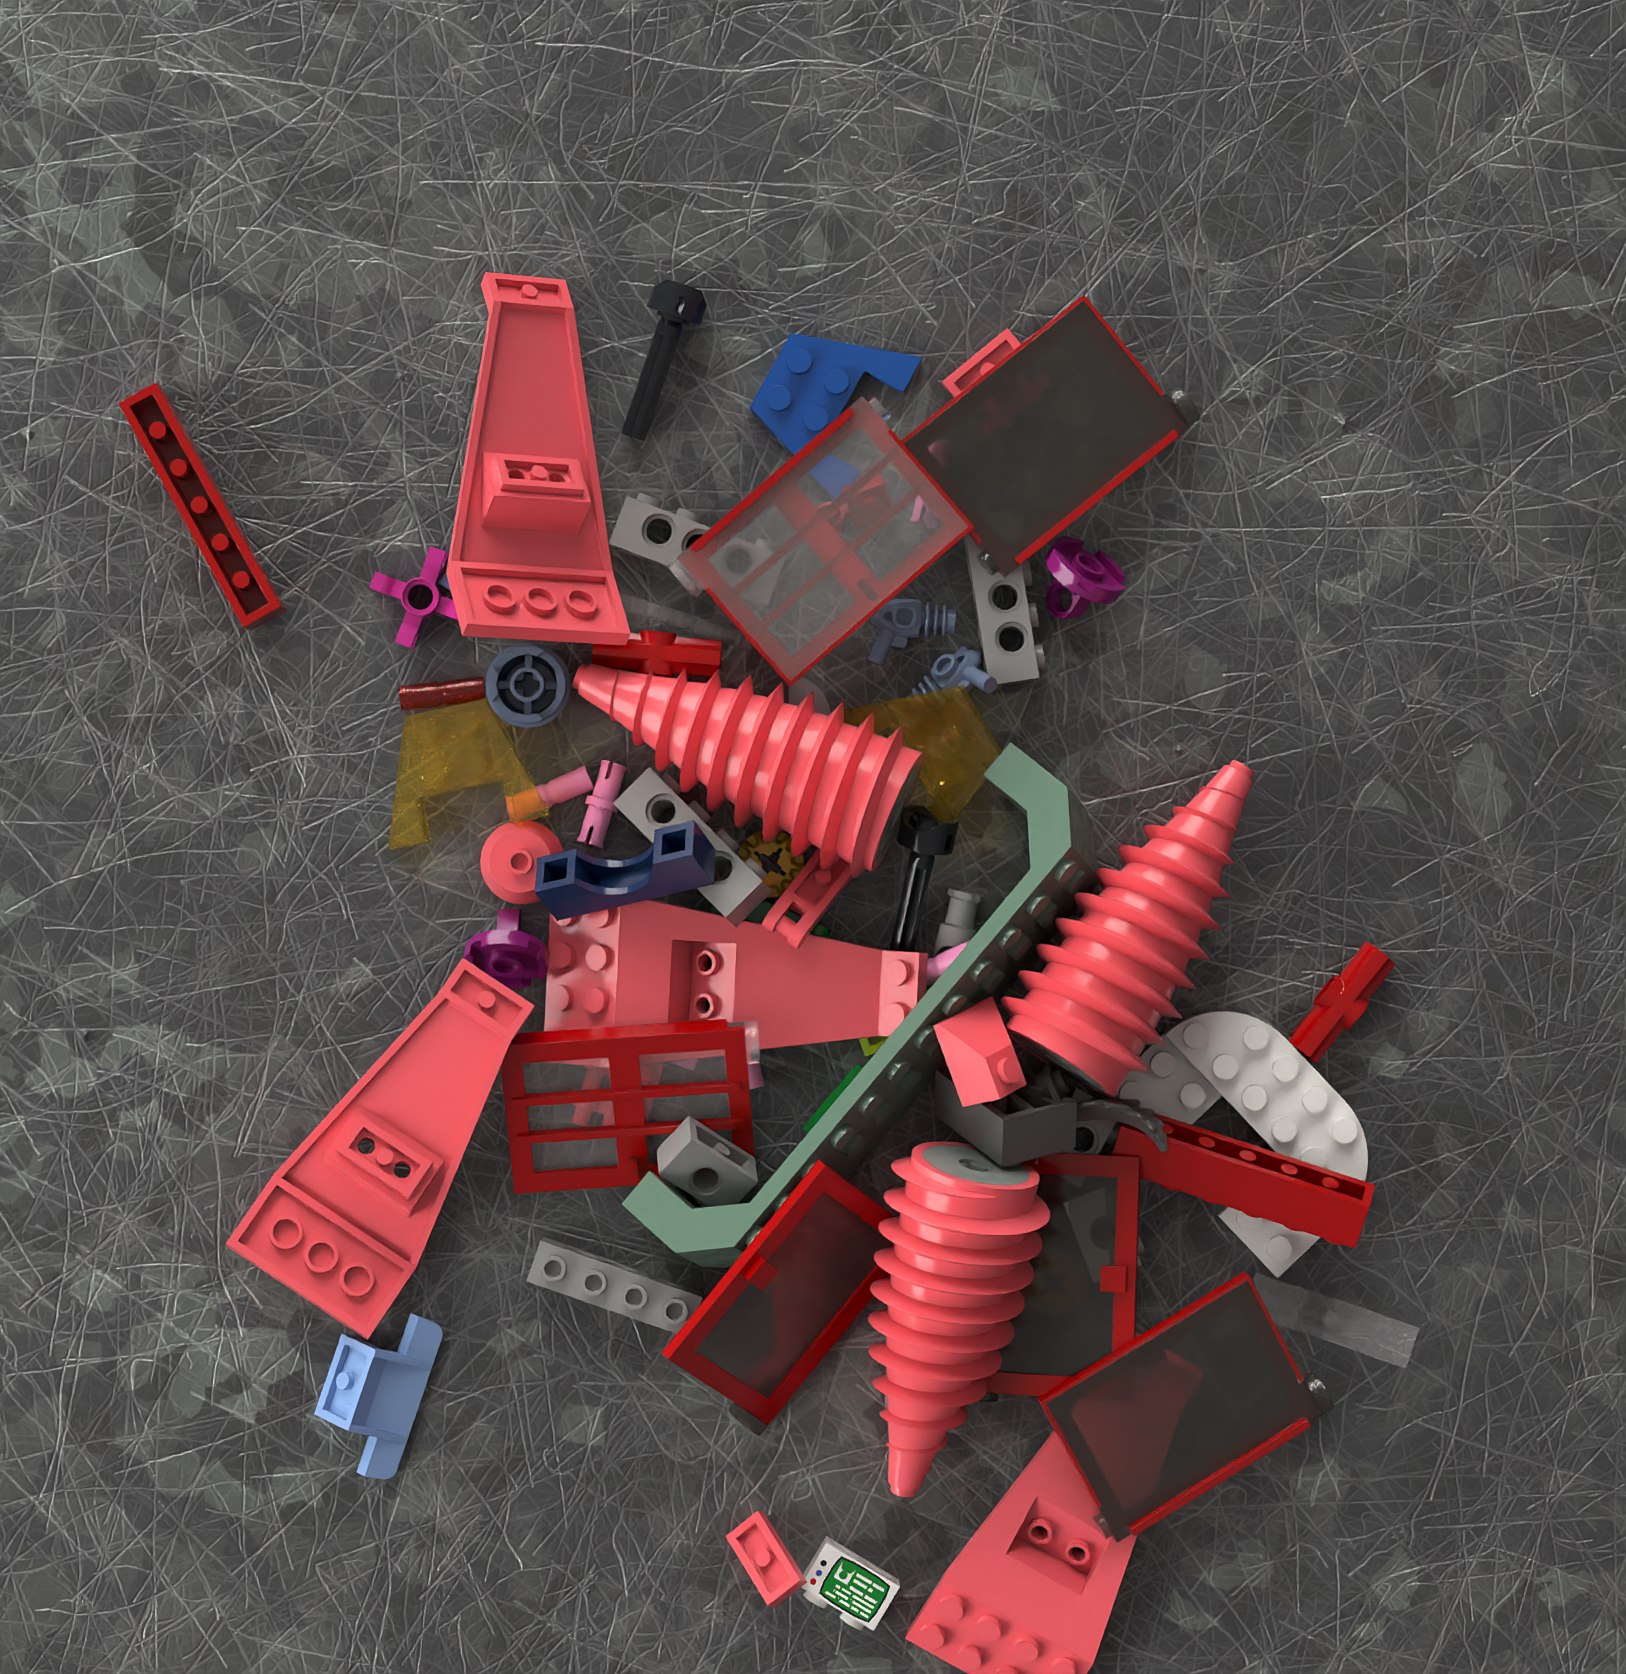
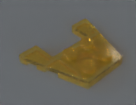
(950, 735)
(452, 753)

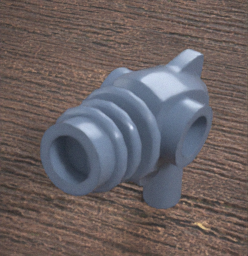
(903, 620)
(957, 670)

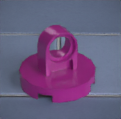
(1084, 574)
(508, 952)

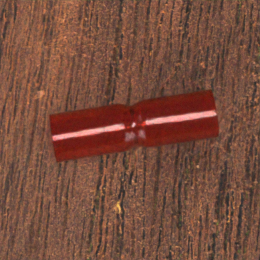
(436, 694)

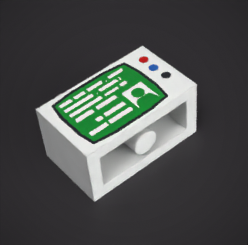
(849, 1584)

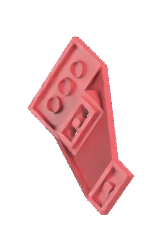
(530, 508)
(652, 968)
(341, 1219)
(1024, 1593)

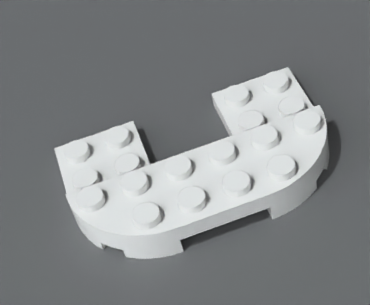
(1270, 1089)

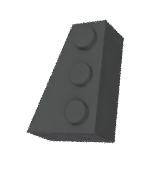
(1012, 1127)

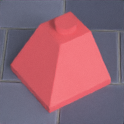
(979, 1054)

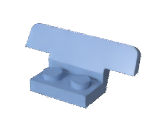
(380, 1392)

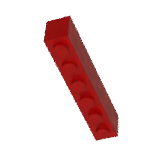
(202, 506)
(1251, 1180)

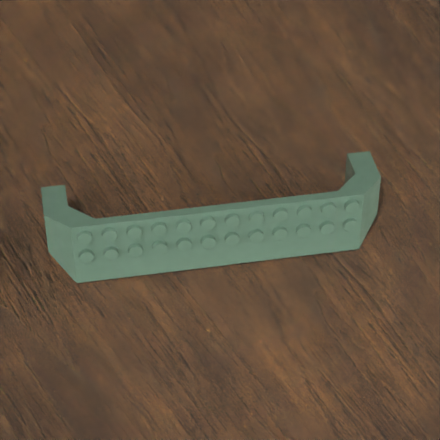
(1060, 866)

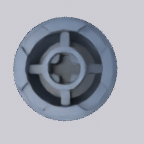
(528, 685)

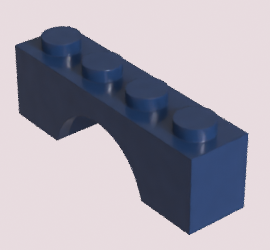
(582, 884)

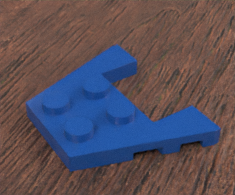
(815, 381)

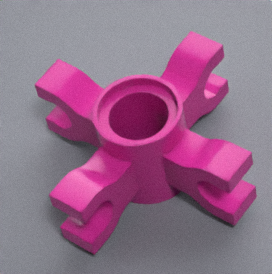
(414, 618)

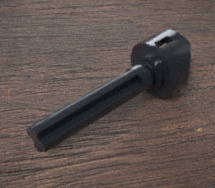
(662, 349)
(926, 838)

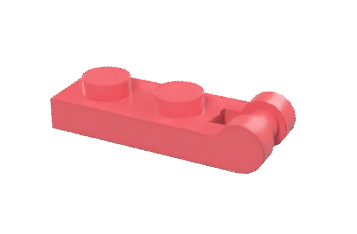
(809, 897)

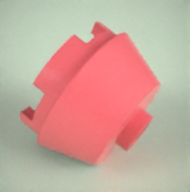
(511, 859)

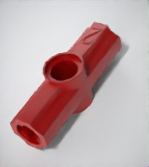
(662, 653)
(1341, 1002)

